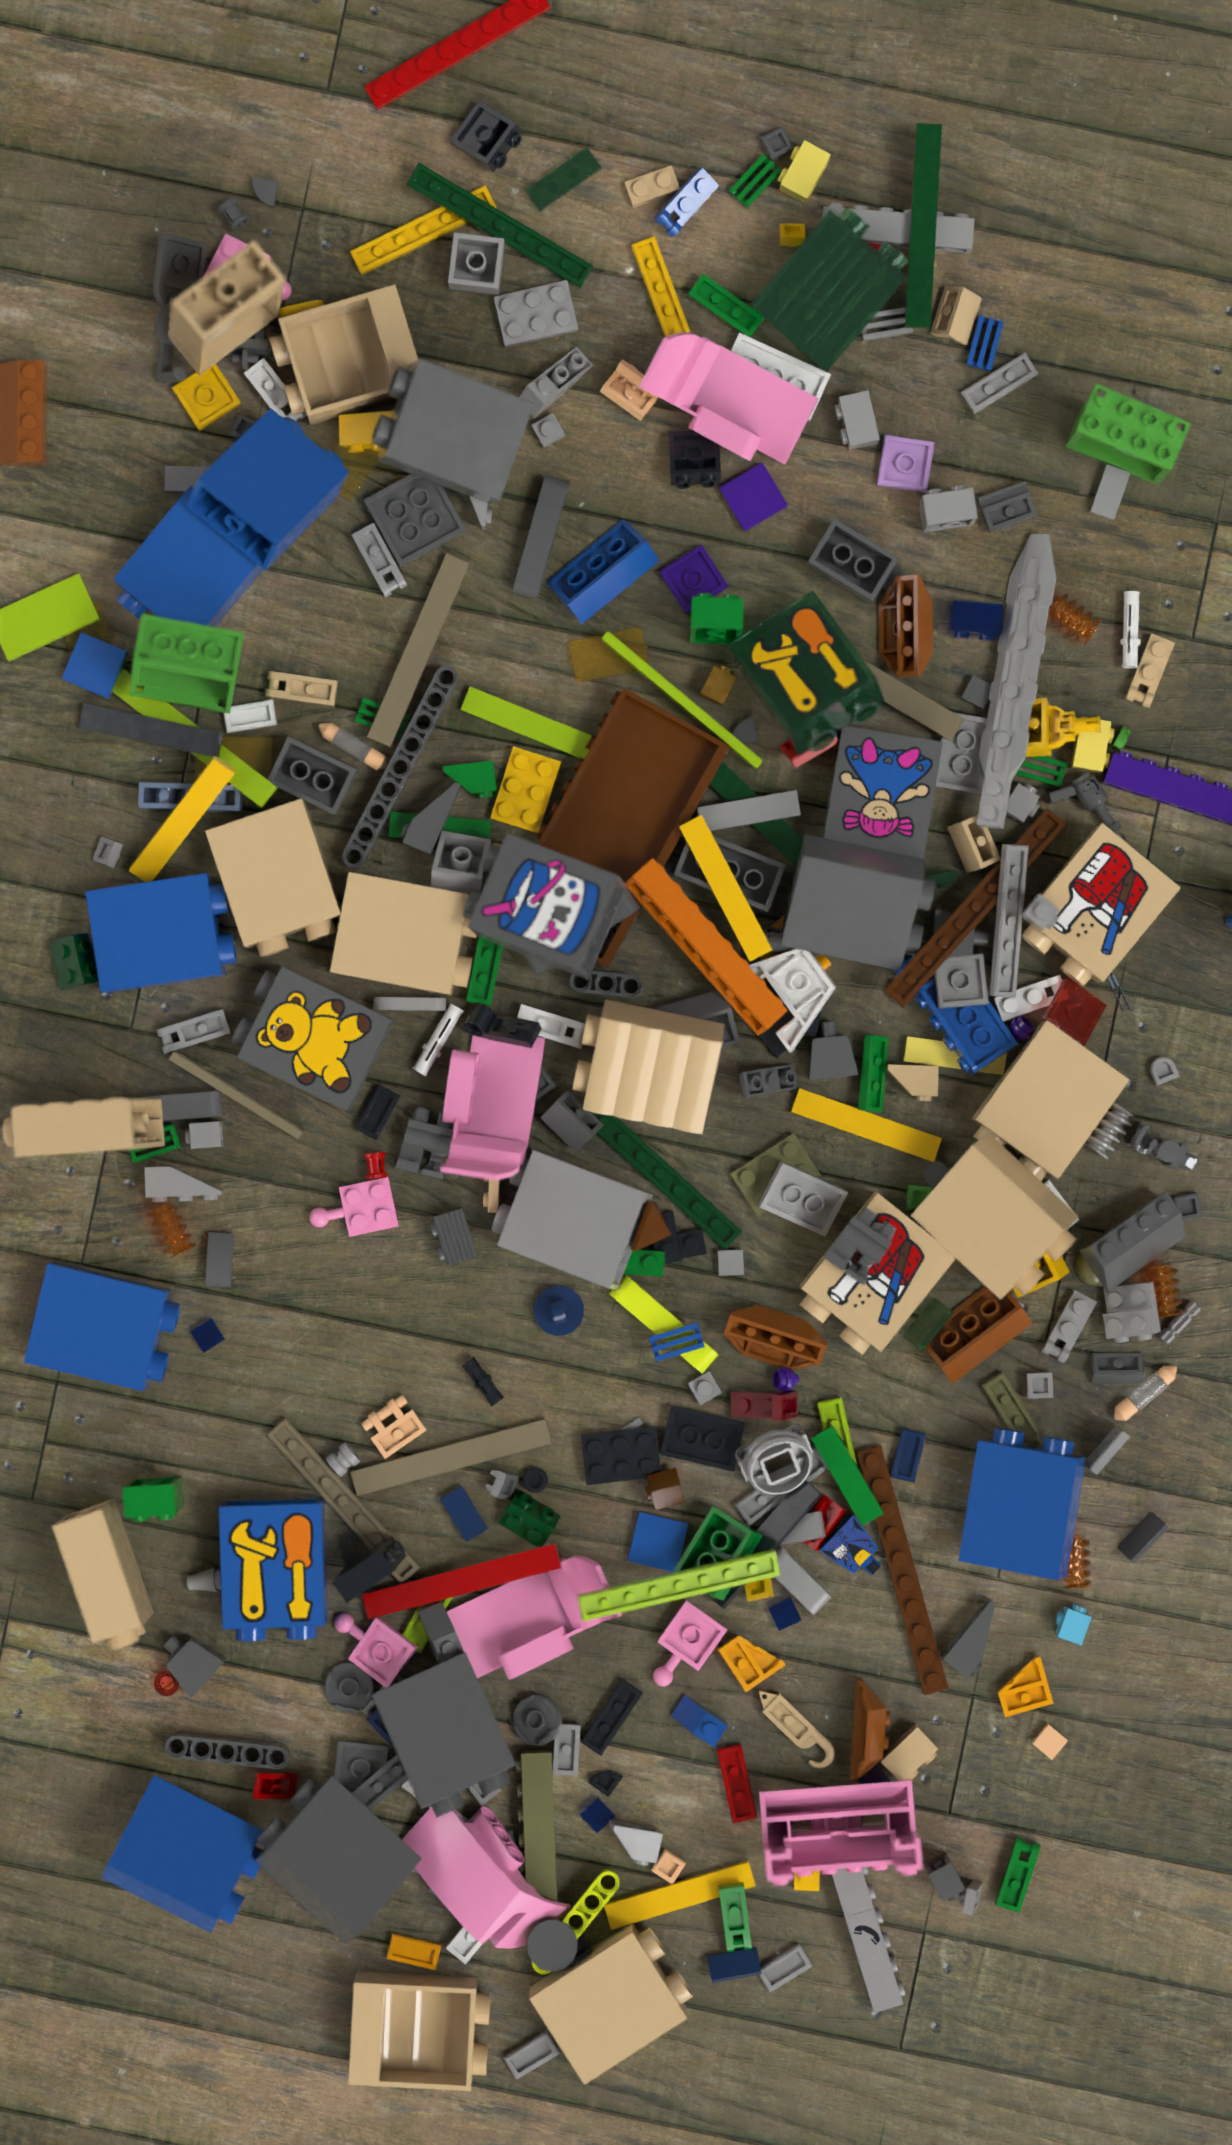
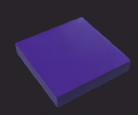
(753, 497)
(692, 576)

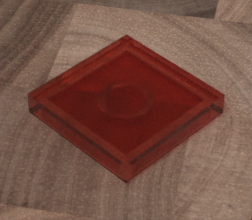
(1074, 1011)

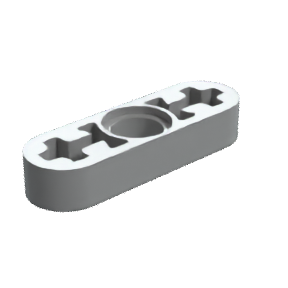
(409, 1004)

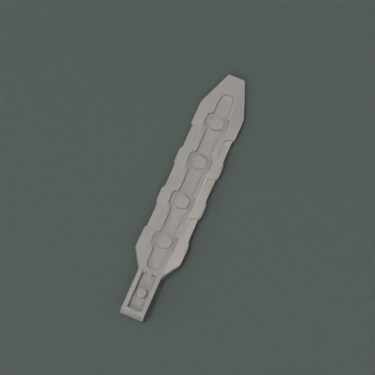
(1016, 673)

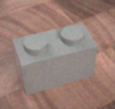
(857, 420)

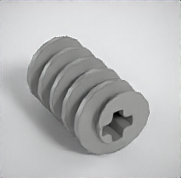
(1108, 1130)

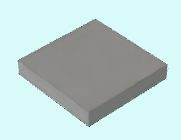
(961, 982)
(1106, 1450)

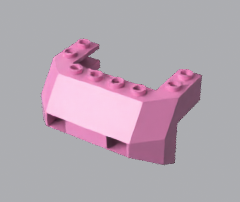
(836, 1830)

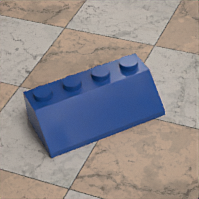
(603, 571)

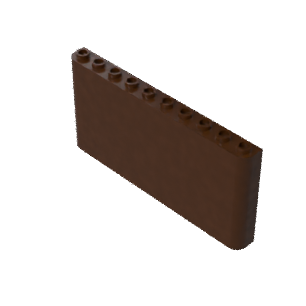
(632, 794)

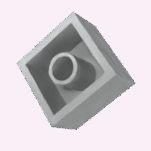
(476, 263)
(948, 509)
(459, 863)

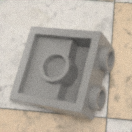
(1131, 1312)

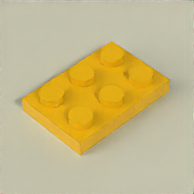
(525, 790)

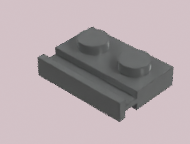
(1007, 507)

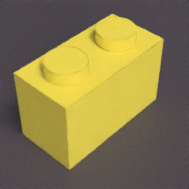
(804, 171)
(1091, 748)

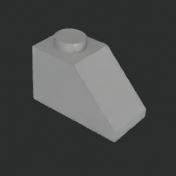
(639, 1841)

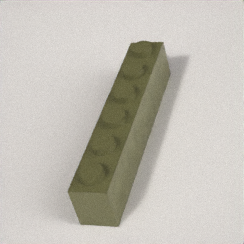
(538, 1820)

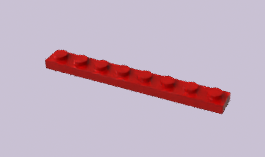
(453, 50)

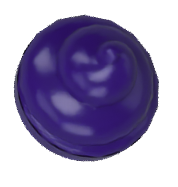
(1021, 1028)
(784, 1379)

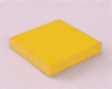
(206, 397)

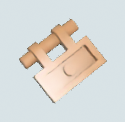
(398, 1433)

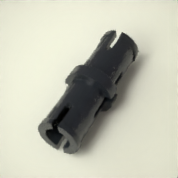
(482, 1381)

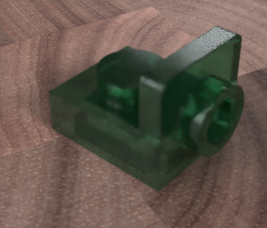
(943, 880)

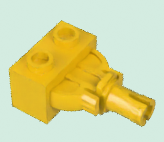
(1053, 727)

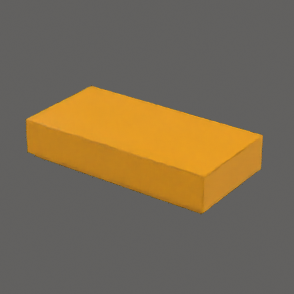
(414, 1951)

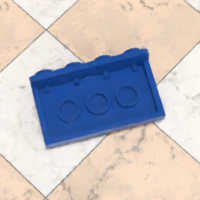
(971, 1031)

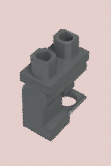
(426, 1137)
(1165, 1150)
(860, 1238)

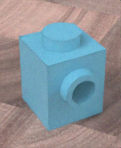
(1072, 1623)

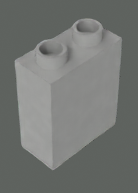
(571, 1219)

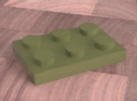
(756, 1174)

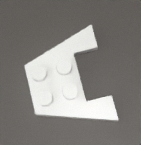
(801, 986)

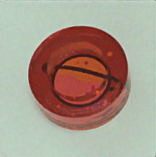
(166, 1683)

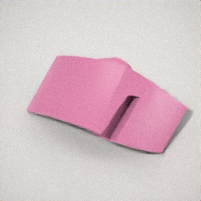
(491, 1107)
(527, 1618)
(478, 1876)

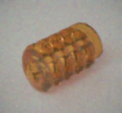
(1074, 618)
(171, 1230)
(1164, 1289)
(1077, 1563)

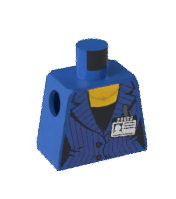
(851, 1547)

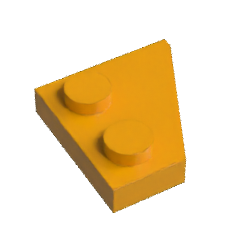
(748, 1662)
(1026, 1689)

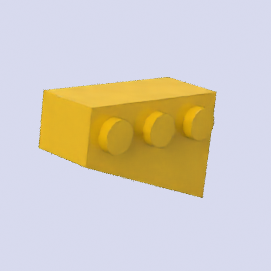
(357, 430)

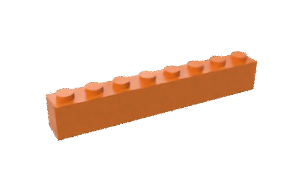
(706, 947)

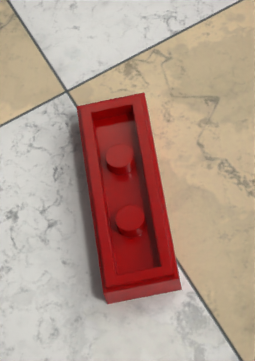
(736, 1783)

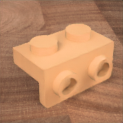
(625, 390)

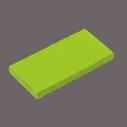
(46, 617)

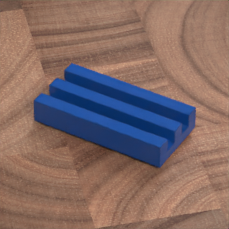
(990, 322)
(697, 1335)

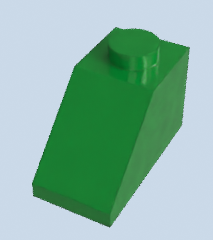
(475, 777)

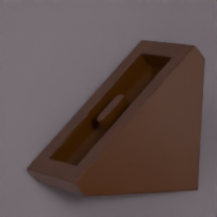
(651, 1228)

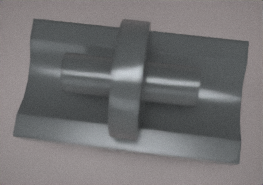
(252, 350)

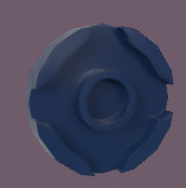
(559, 1310)

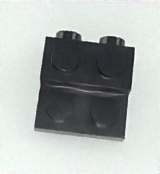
(487, 136)
(693, 460)

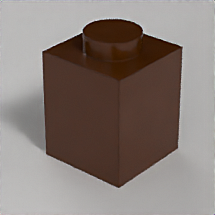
(664, 1489)

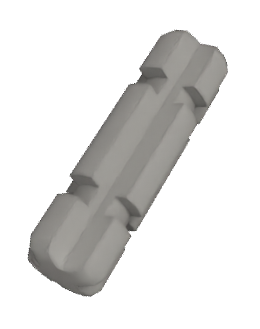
(1179, 1322)

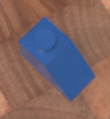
(699, 1720)

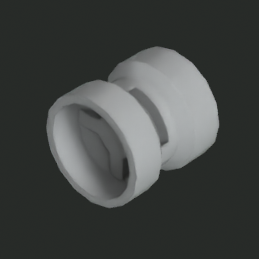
(343, 1459)

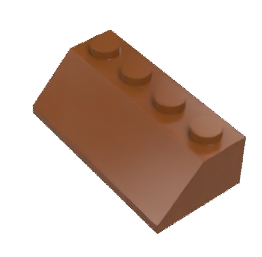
(23, 413)
(976, 1332)

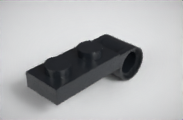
(501, 1028)

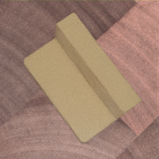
(956, 314)

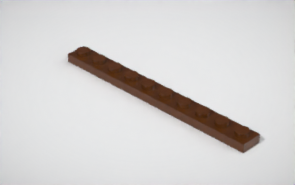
(968, 915)
(903, 1572)

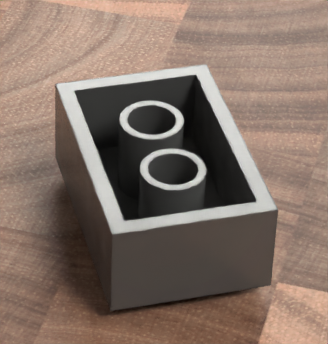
(852, 561)

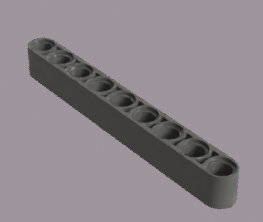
(400, 754)

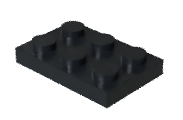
(702, 1438)
(620, 1455)

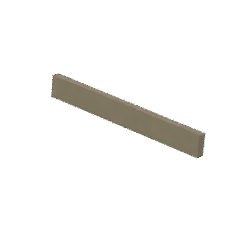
(418, 650)
(451, 1457)
(336, 1492)

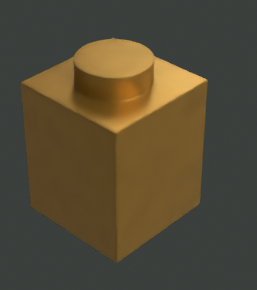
(718, 685)

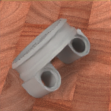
(770, 1445)

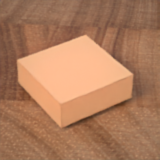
(1049, 1741)
(668, 1866)

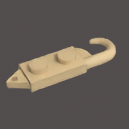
(795, 1726)

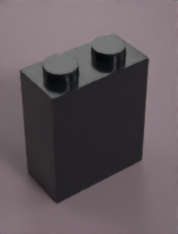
(369, 1568)

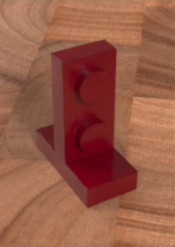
(764, 1405)

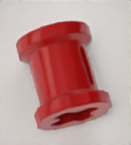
(375, 1165)

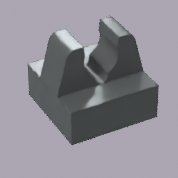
(503, 1485)

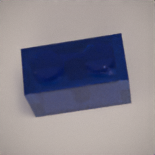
(975, 620)

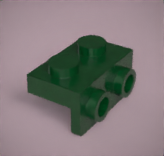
(74, 961)
(529, 1519)

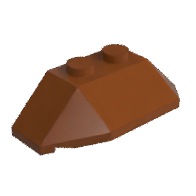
(906, 626)
(775, 1337)
(868, 1730)

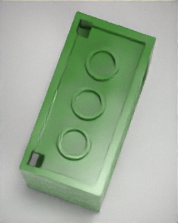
(1127, 435)
(185, 663)

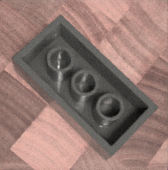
(754, 873)

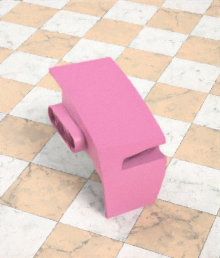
(729, 396)

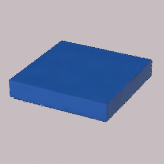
(94, 665)
(657, 1541)

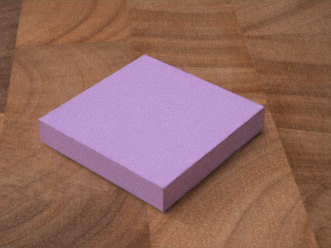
(905, 463)

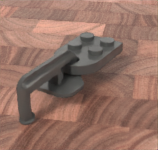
(177, 269)

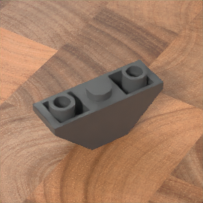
(767, 1081)

